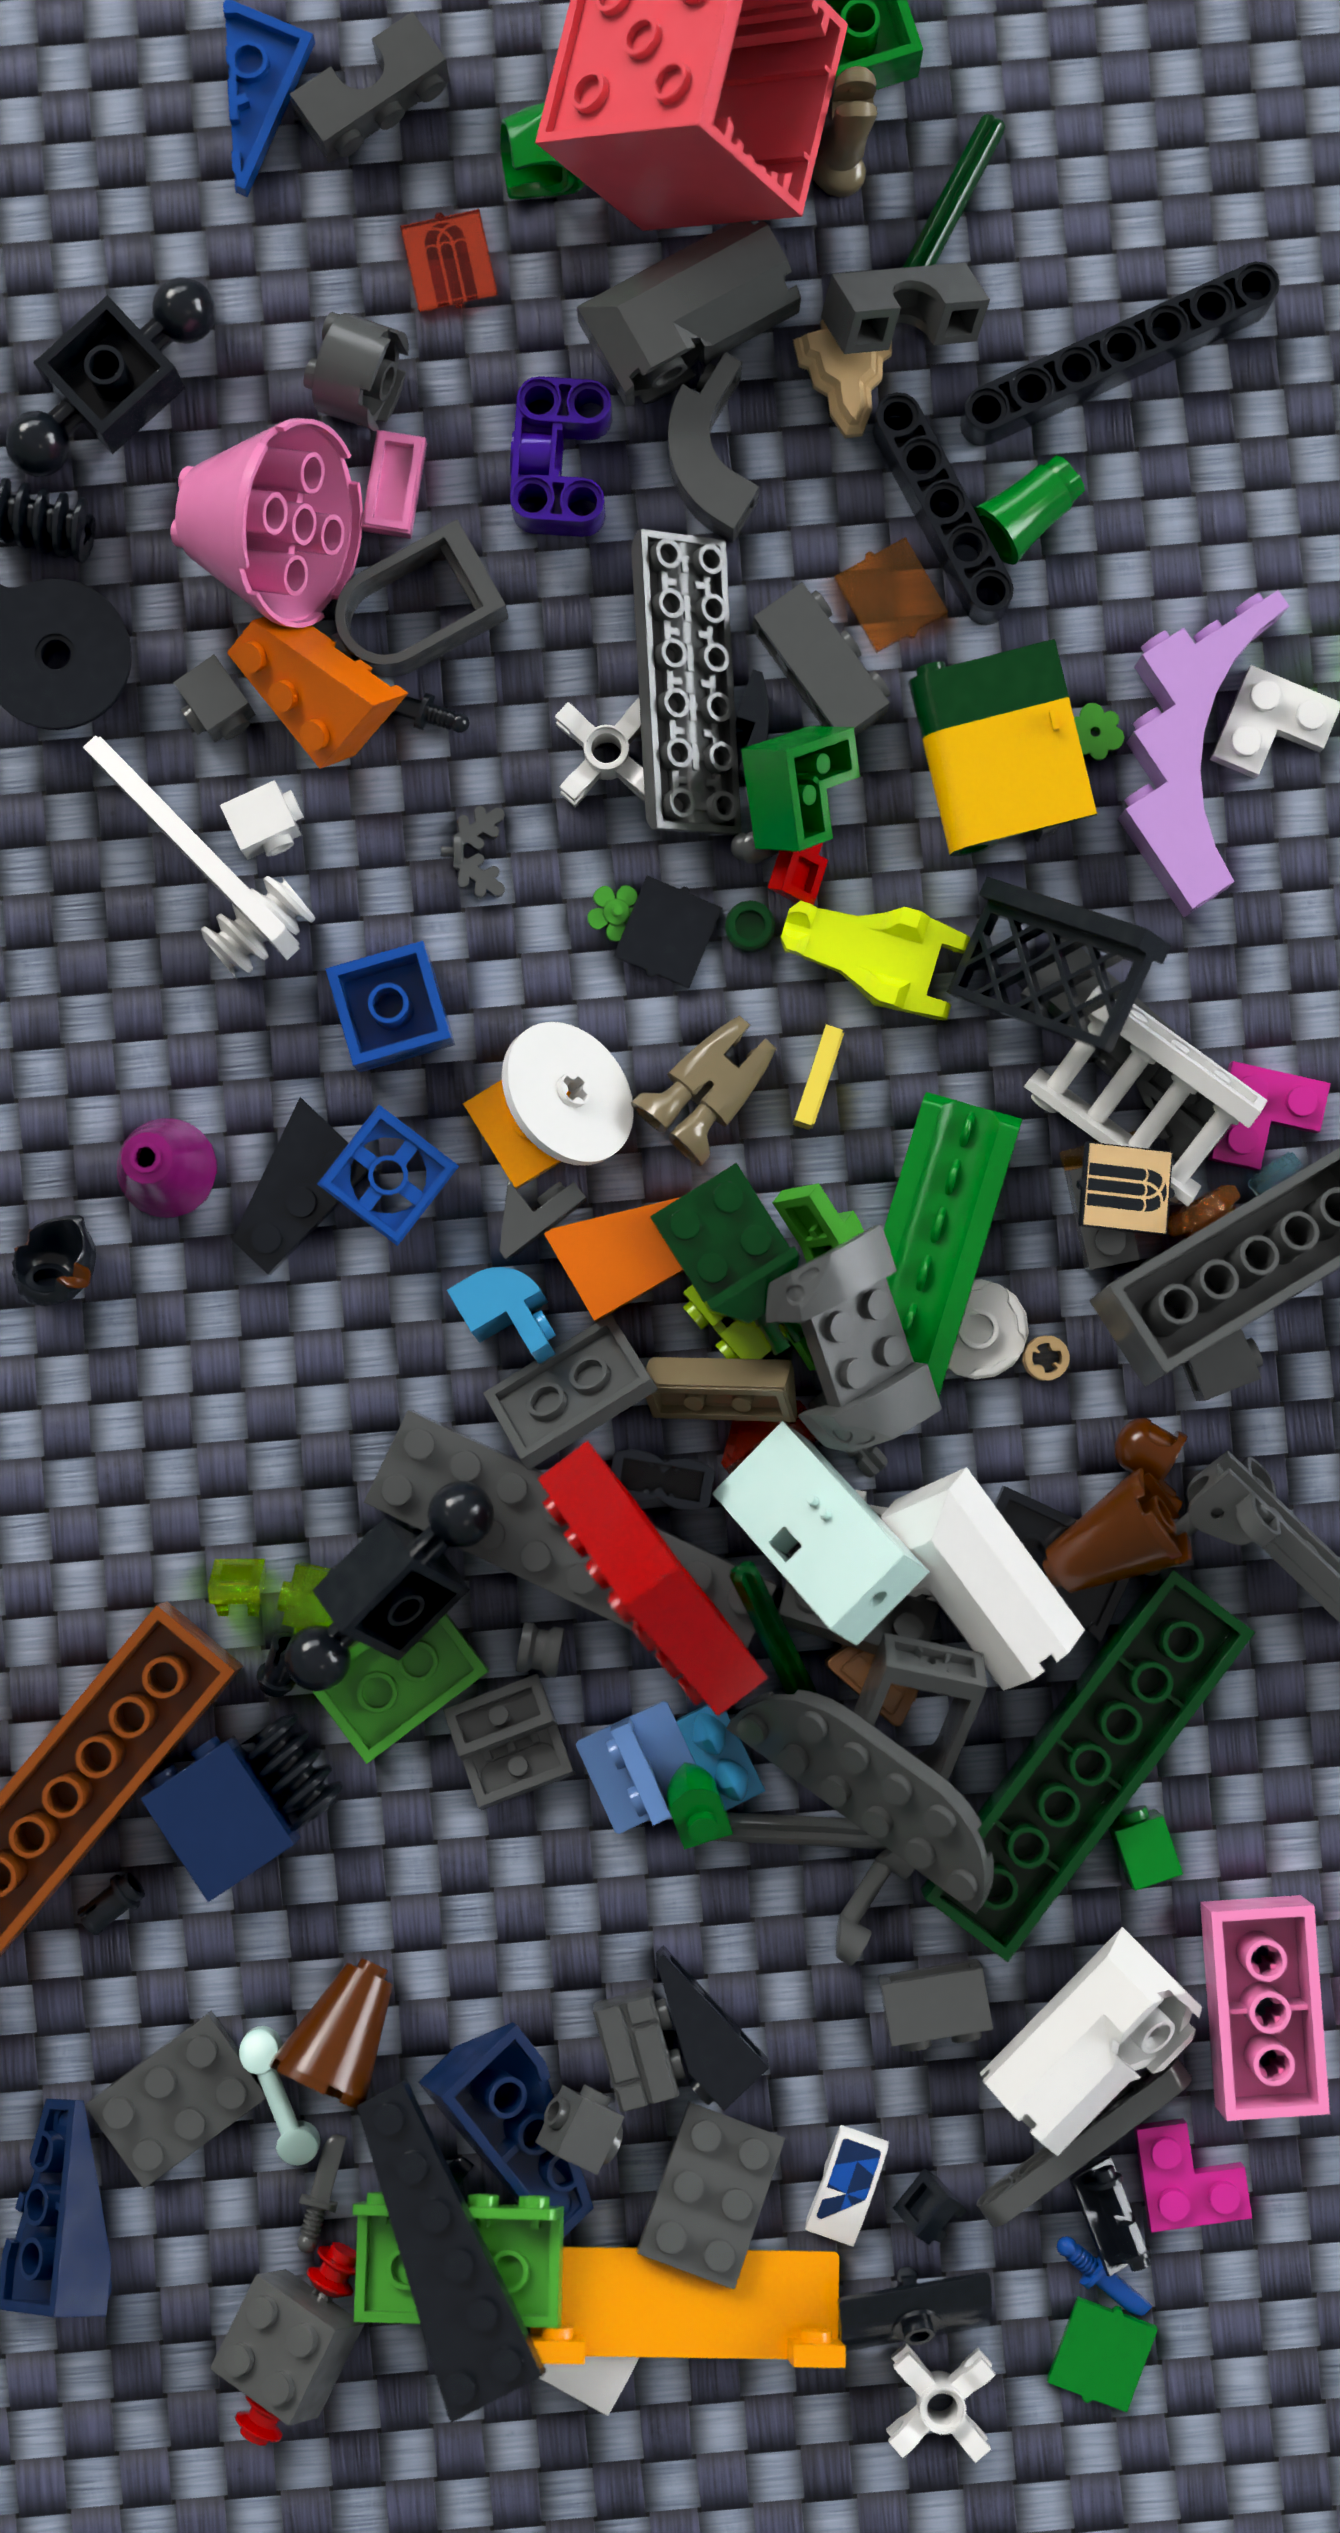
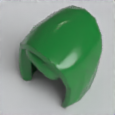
(526, 166)

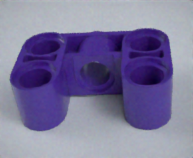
(538, 455)

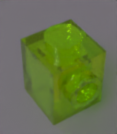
(299, 1601)

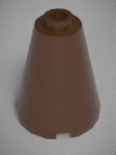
(1119, 1538)
(340, 2035)

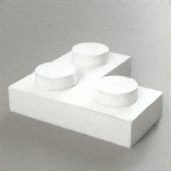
(1268, 708)

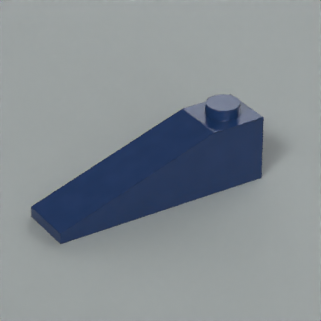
(497, 2101)
(61, 2246)

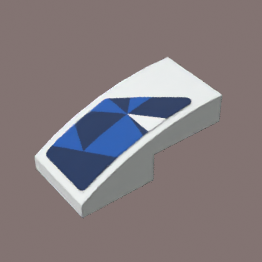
(847, 2185)

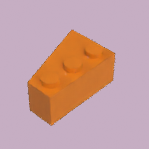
(315, 688)

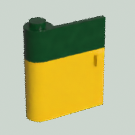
(1001, 746)

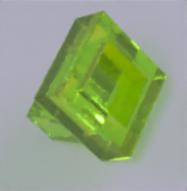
(237, 1583)

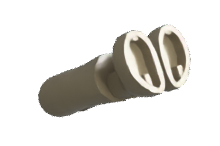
(845, 133)
(711, 1083)

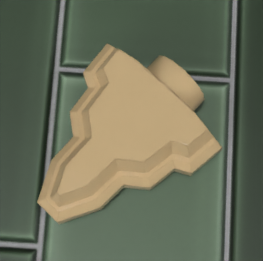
(841, 378)

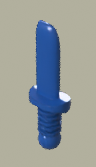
(1094, 2273)

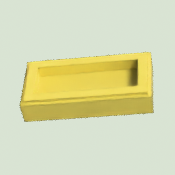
(818, 1077)

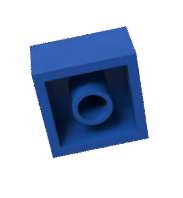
(390, 1006)

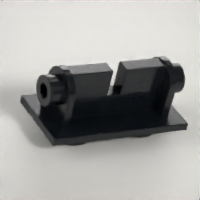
(1110, 2218)

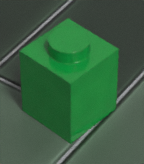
(1144, 1847)

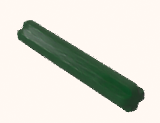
(957, 192)
(770, 1628)

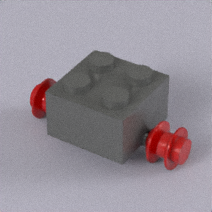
(290, 2344)

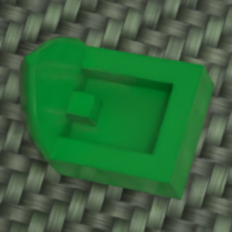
(697, 1806)

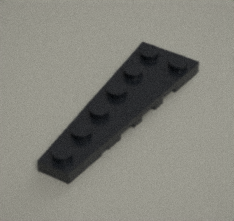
(459, 2295)

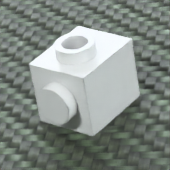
(263, 820)

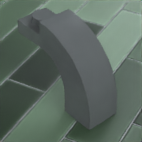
(705, 484)

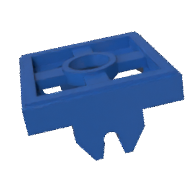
(379, 1125)

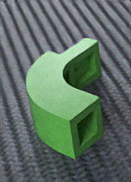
(816, 1229)

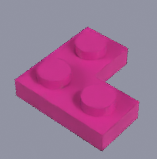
(1291, 1103)
(1179, 2193)

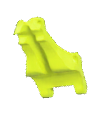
(880, 954)

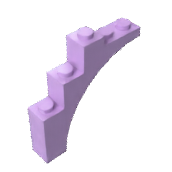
(1171, 820)

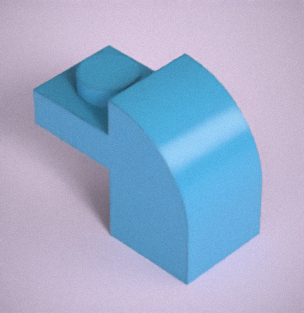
(502, 1298)

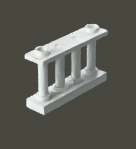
(1191, 1074)

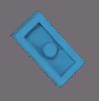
(720, 1755)

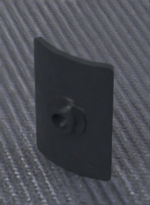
(915, 2310)

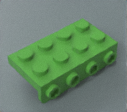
(520, 2238)

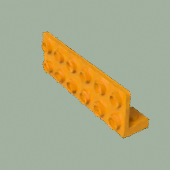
(644, 2308)

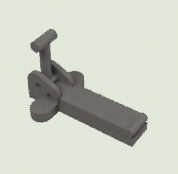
(1241, 1506)

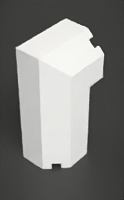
(983, 1578)
(1091, 2040)

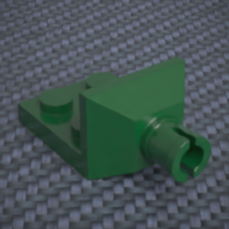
(730, 1251)

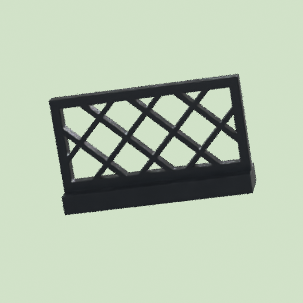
(1080, 928)

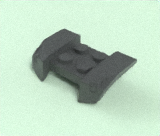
(855, 1344)

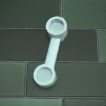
(298, 2139)

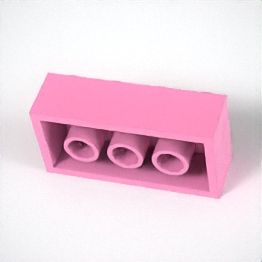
(1292, 2027)

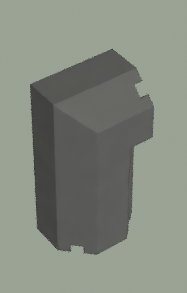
(689, 310)

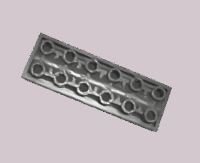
(686, 683)

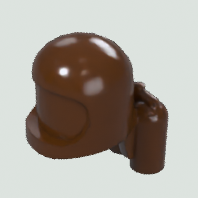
(1152, 1449)

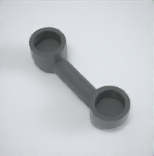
(850, 1935)

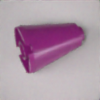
(166, 1168)

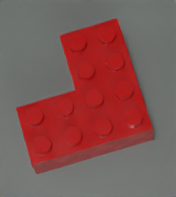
(648, 1581)

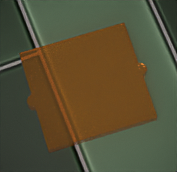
(890, 595)

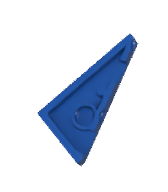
(263, 69)

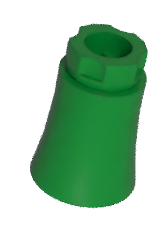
(1029, 507)

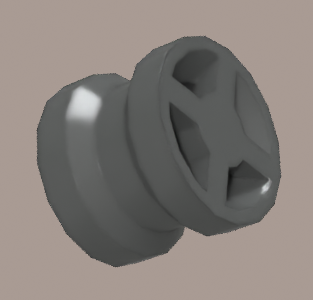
(540, 1649)

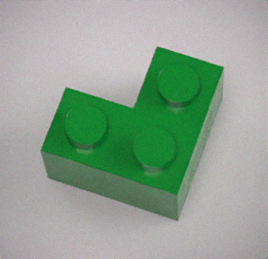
(790, 784)

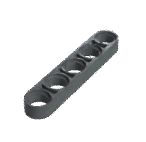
(1046, 2170)

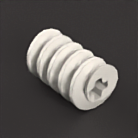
(241, 938)

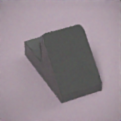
(524, 1226)

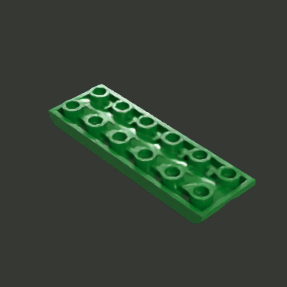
(944, 1220)

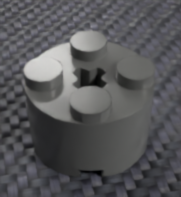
(357, 370)

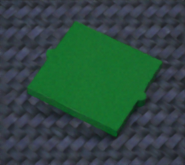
(1102, 2354)

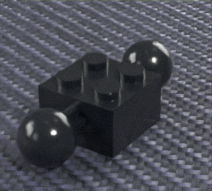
(109, 375)
(390, 1588)

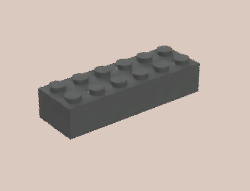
(1227, 1273)

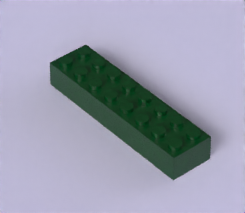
(1095, 1754)

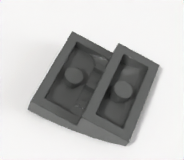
(509, 1742)

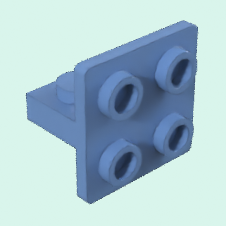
(634, 1765)

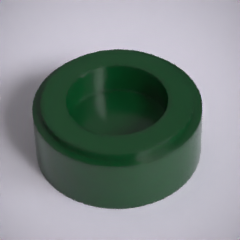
(749, 926)

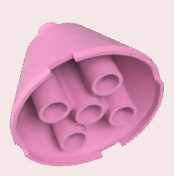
(275, 520)

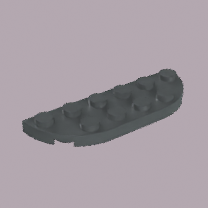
(873, 1787)

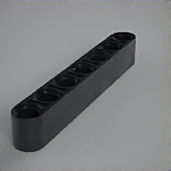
(1132, 335)

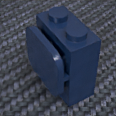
(219, 1816)

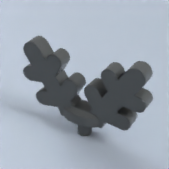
(469, 868)

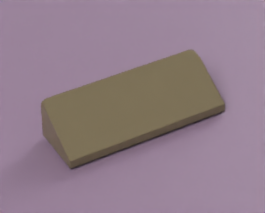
(722, 1389)

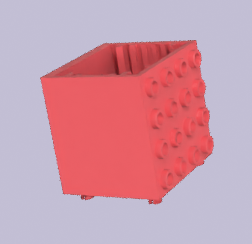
(693, 105)

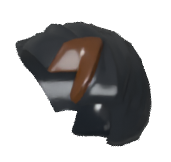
(54, 1261)

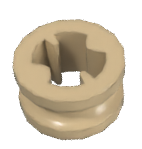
(1053, 1344)

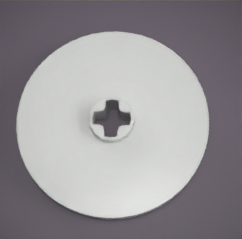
(535, 1081)

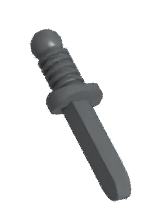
(320, 2194)

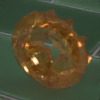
(1203, 1211)

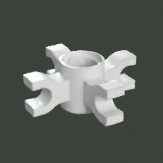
(589, 737)
(914, 2425)

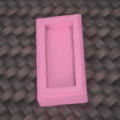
(394, 484)

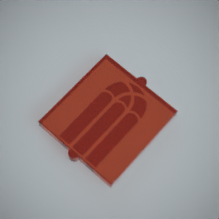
(449, 260)

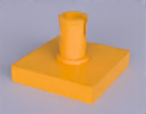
(511, 1147)

